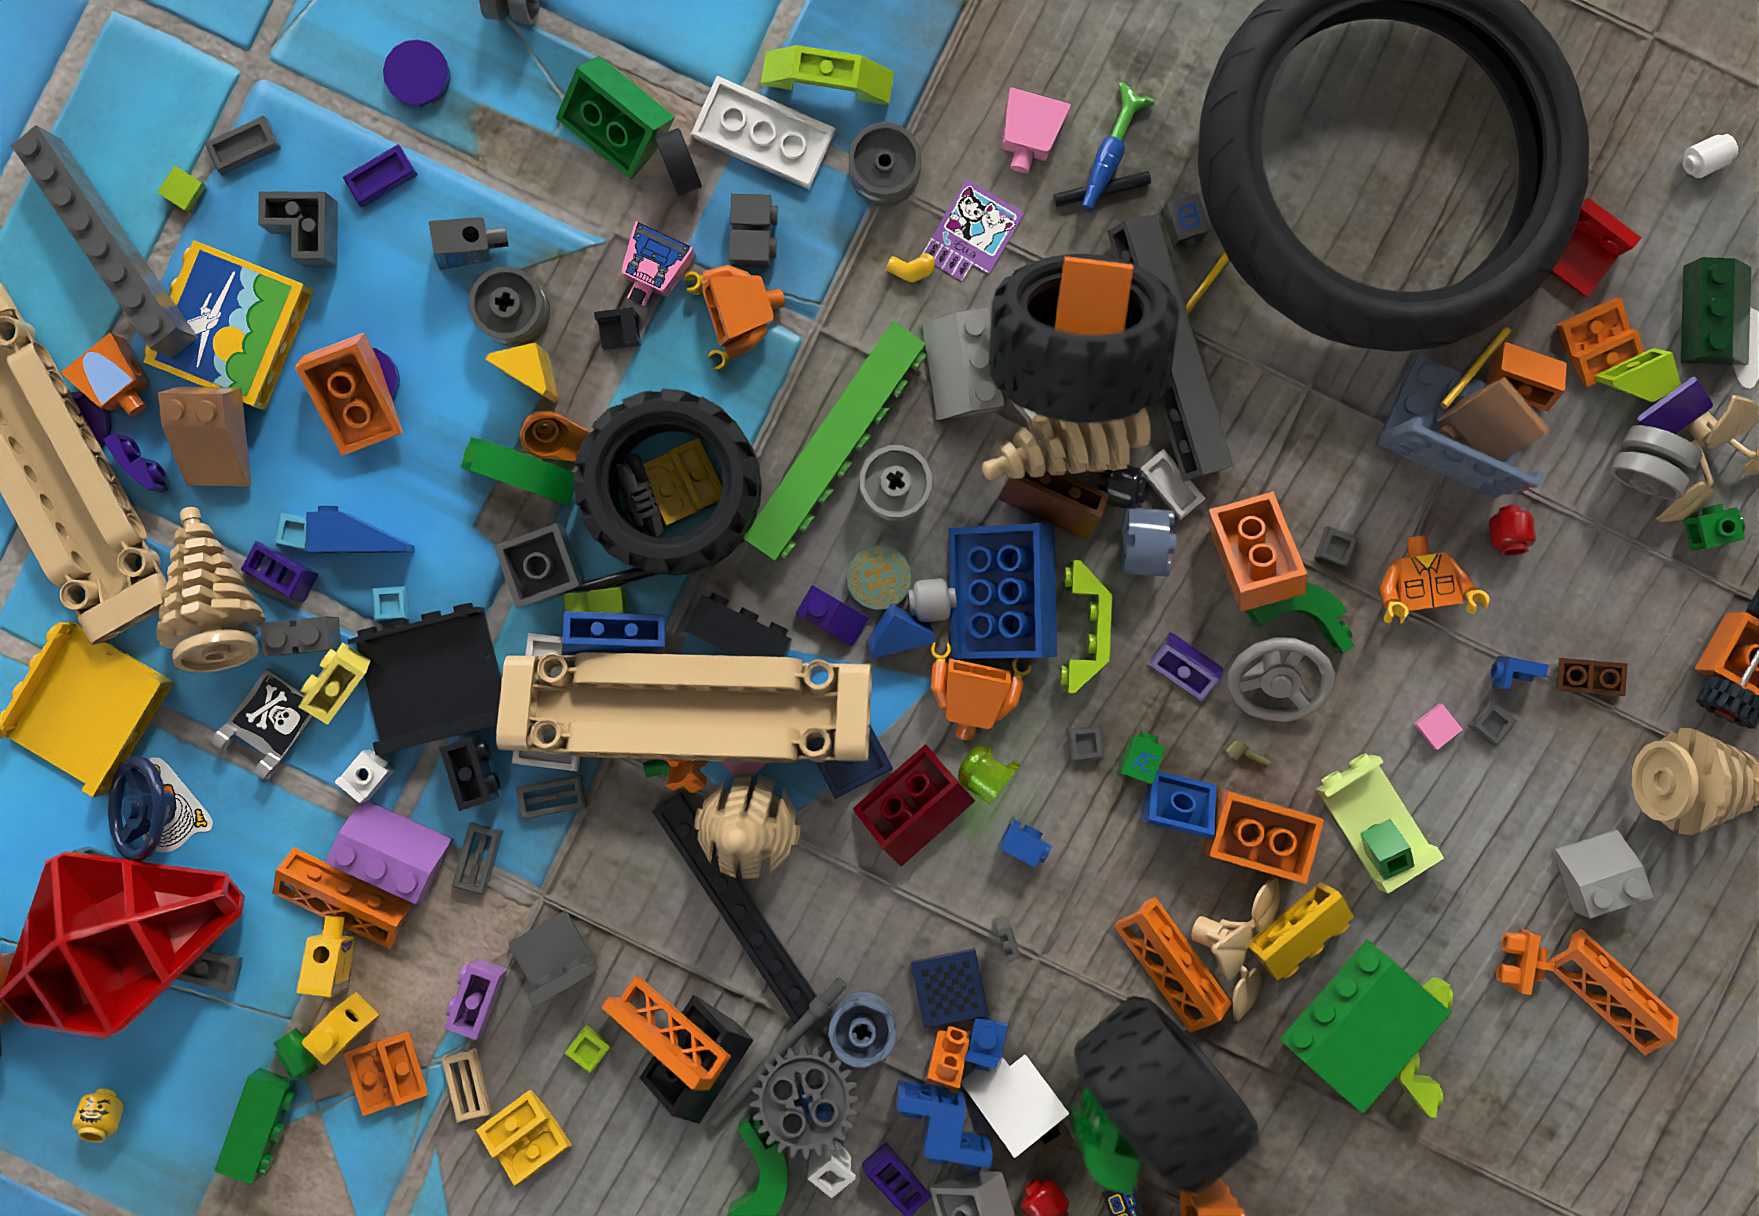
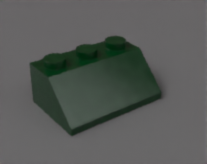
(1716, 311)

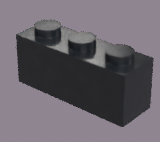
(736, 631)

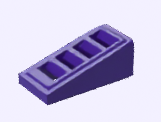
(298, 581)
(881, 1165)

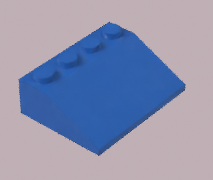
(1003, 591)

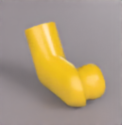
(913, 270)

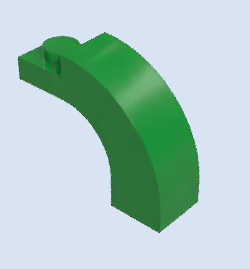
(519, 470)
(1318, 606)
(771, 1188)

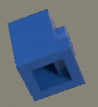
(1024, 843)

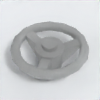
(1279, 678)

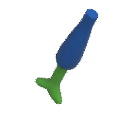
(1112, 148)

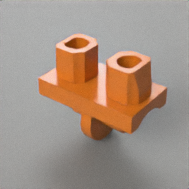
(686, 774)
(1528, 963)
(948, 1059)

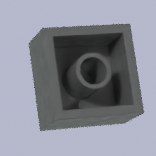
(539, 566)

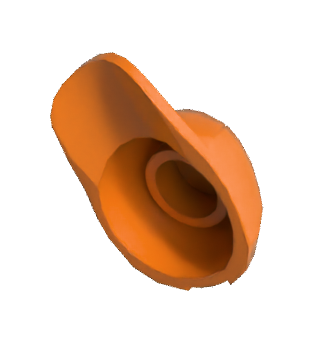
(554, 441)

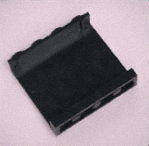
(431, 677)

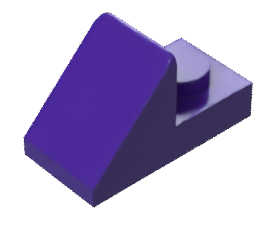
(832, 615)

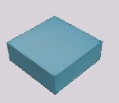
(291, 531)
(391, 603)

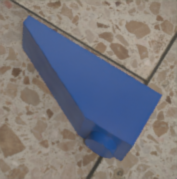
(344, 533)

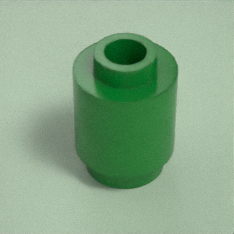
(294, 1055)

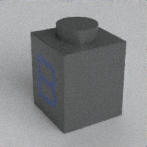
(1186, 221)

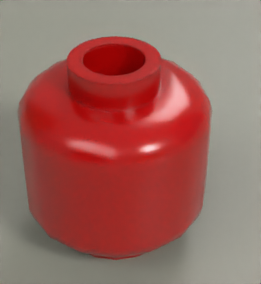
(1512, 530)
(1044, 1199)

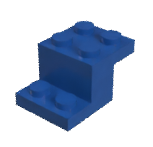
(943, 1125)

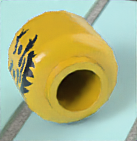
(98, 1116)

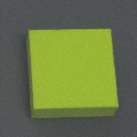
(181, 189)
(588, 1049)

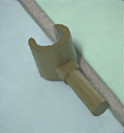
(1237, 748)

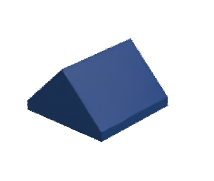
(1181, 805)

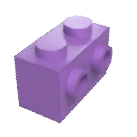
(475, 999)

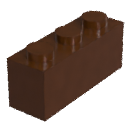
(1057, 500)

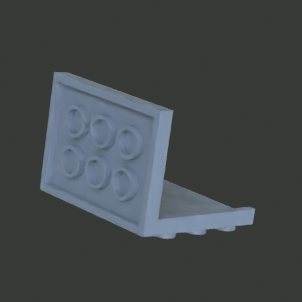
(1412, 433)

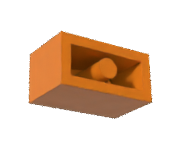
(1533, 375)

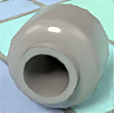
(931, 600)

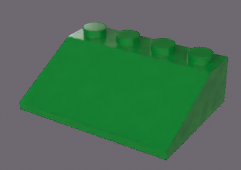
(1365, 1026)

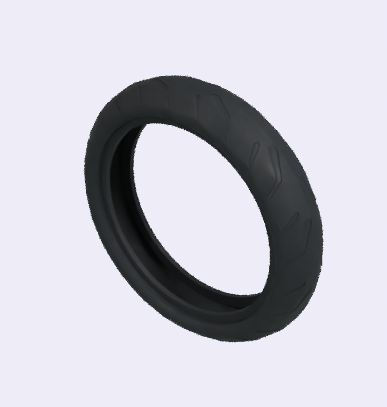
(1271, 259)

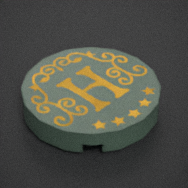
(879, 577)

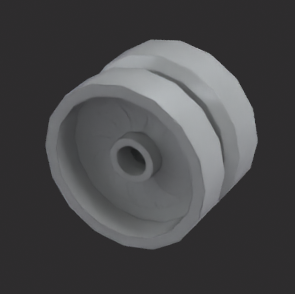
(1656, 462)
(898, 463)

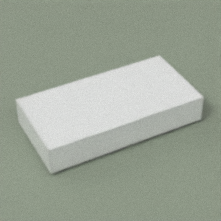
(1168, 484)

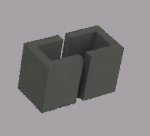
(751, 230)
(309, 634)

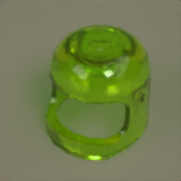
(984, 774)

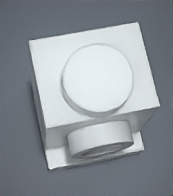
(356, 785)
(837, 1165)

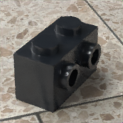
(470, 772)

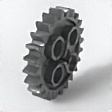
(776, 1111)

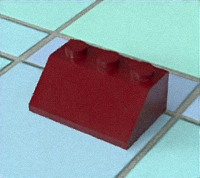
(913, 805)

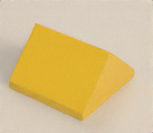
(529, 366)

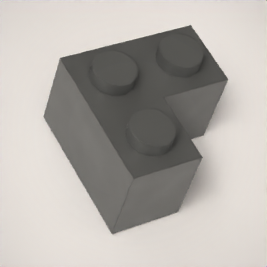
(310, 221)

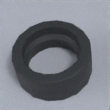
(678, 162)

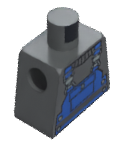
(452, 244)

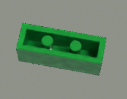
(256, 1126)

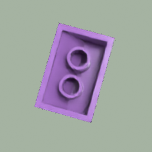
(389, 851)

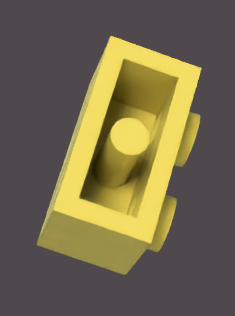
(335, 682)

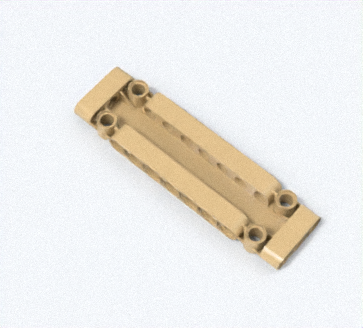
(68, 492)
(685, 707)

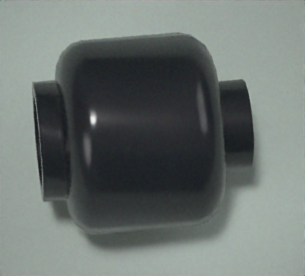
(1125, 487)

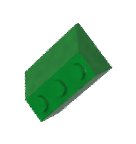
(613, 116)

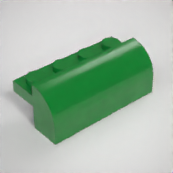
(1104, 1148)

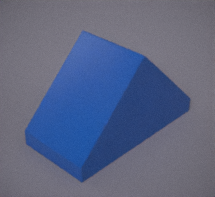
(898, 632)

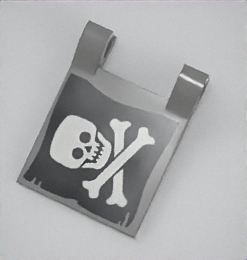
(267, 721)

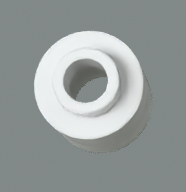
(1710, 155)

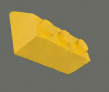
(1301, 931)

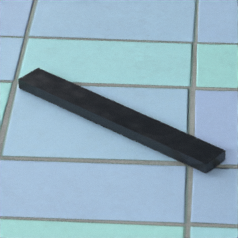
(738, 910)

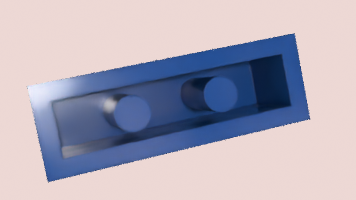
(612, 633)

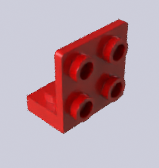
(1593, 248)

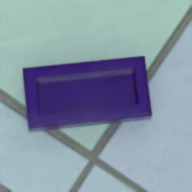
(380, 175)

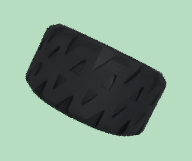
(1078, 374)
(618, 434)
(1165, 1095)

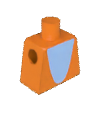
(110, 376)

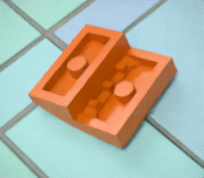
(1599, 339)
(385, 1073)

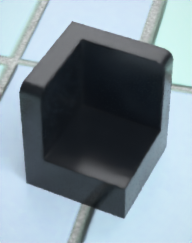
(618, 328)

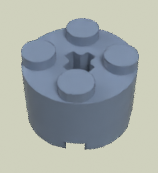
(1147, 541)
(874, 1043)

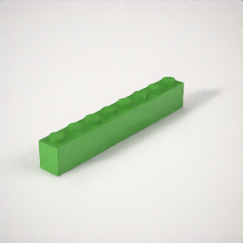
(835, 441)

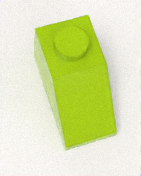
(1645, 376)

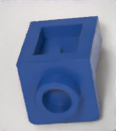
(1515, 668)
(987, 1043)

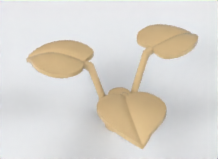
(1737, 420)
(1232, 945)

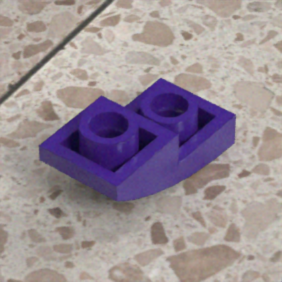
(143, 470)

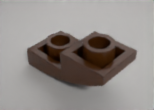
(1591, 677)

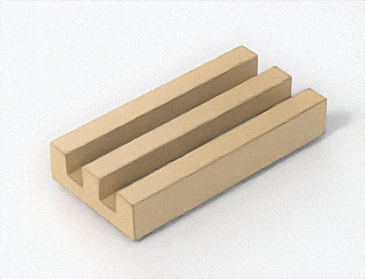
(479, 1083)

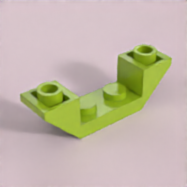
(828, 70)
(1083, 582)
(1422, 1088)

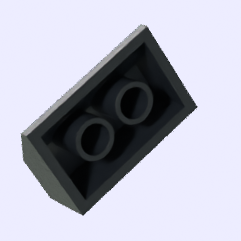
(670, 1089)

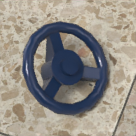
(144, 809)

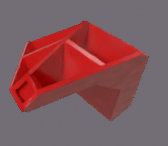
(111, 939)

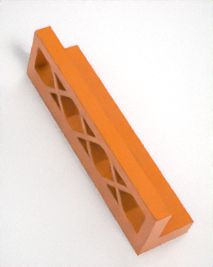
(341, 894)
(1179, 964)
(1627, 992)
(658, 1043)

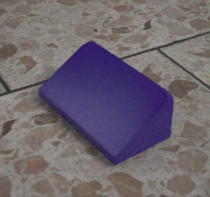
(1678, 408)
(1186, 666)

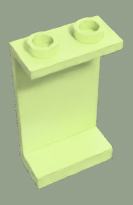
(1366, 798)

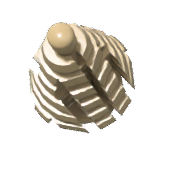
(1069, 447)
(206, 603)
(1694, 781)
(747, 826)

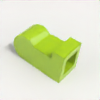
(602, 601)

